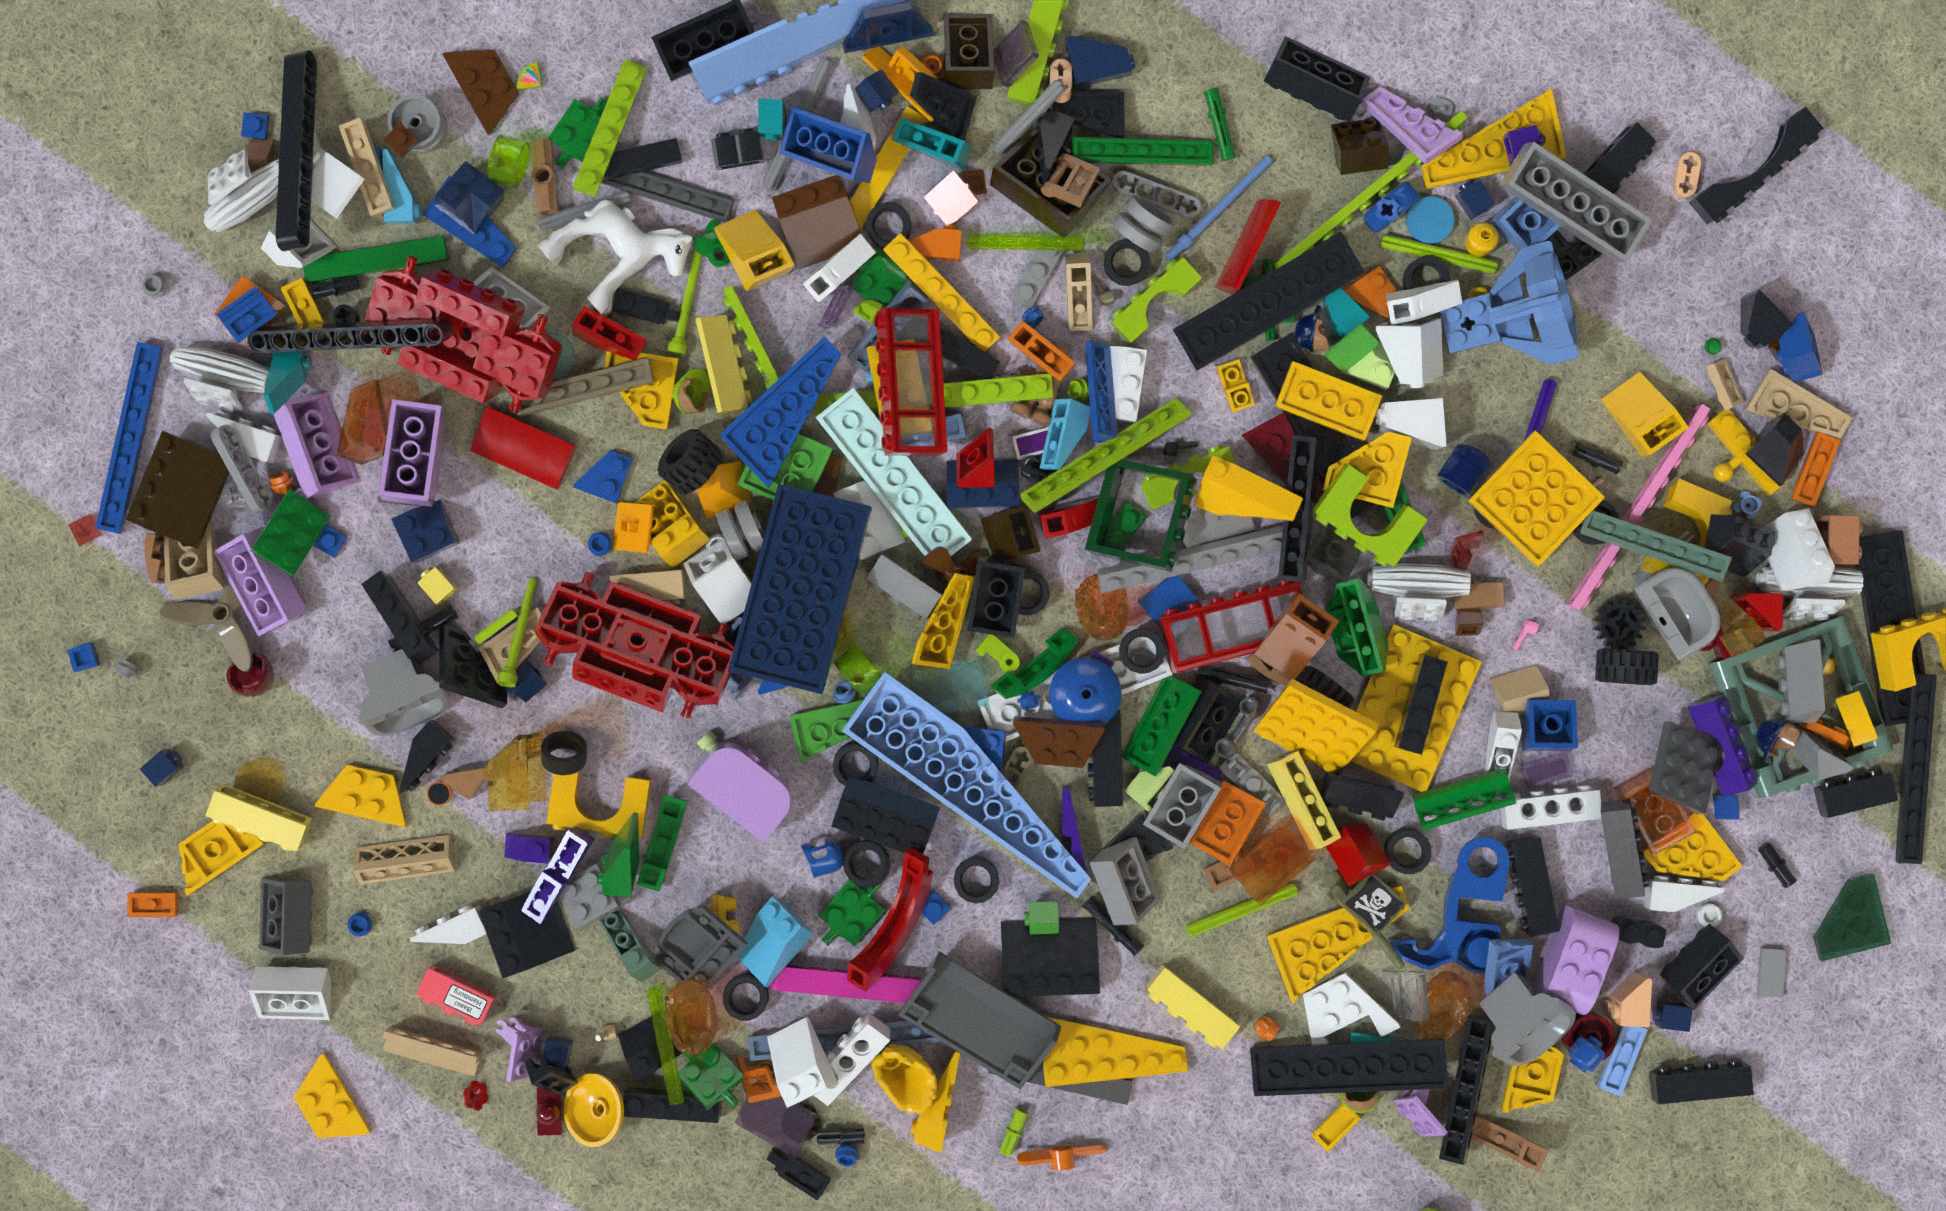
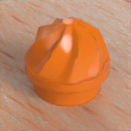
(280, 482)
(1266, 1028)

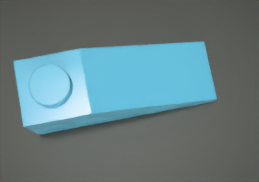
(405, 202)
(1066, 429)

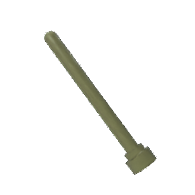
(1337, 879)

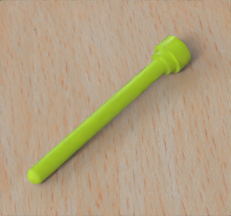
(677, 345)
(508, 675)

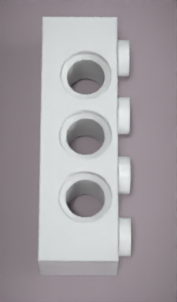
(1588, 808)
(861, 1054)

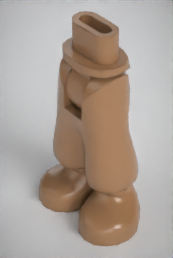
(1041, 414)

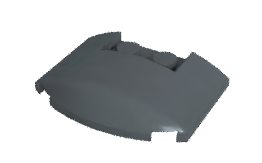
(698, 946)

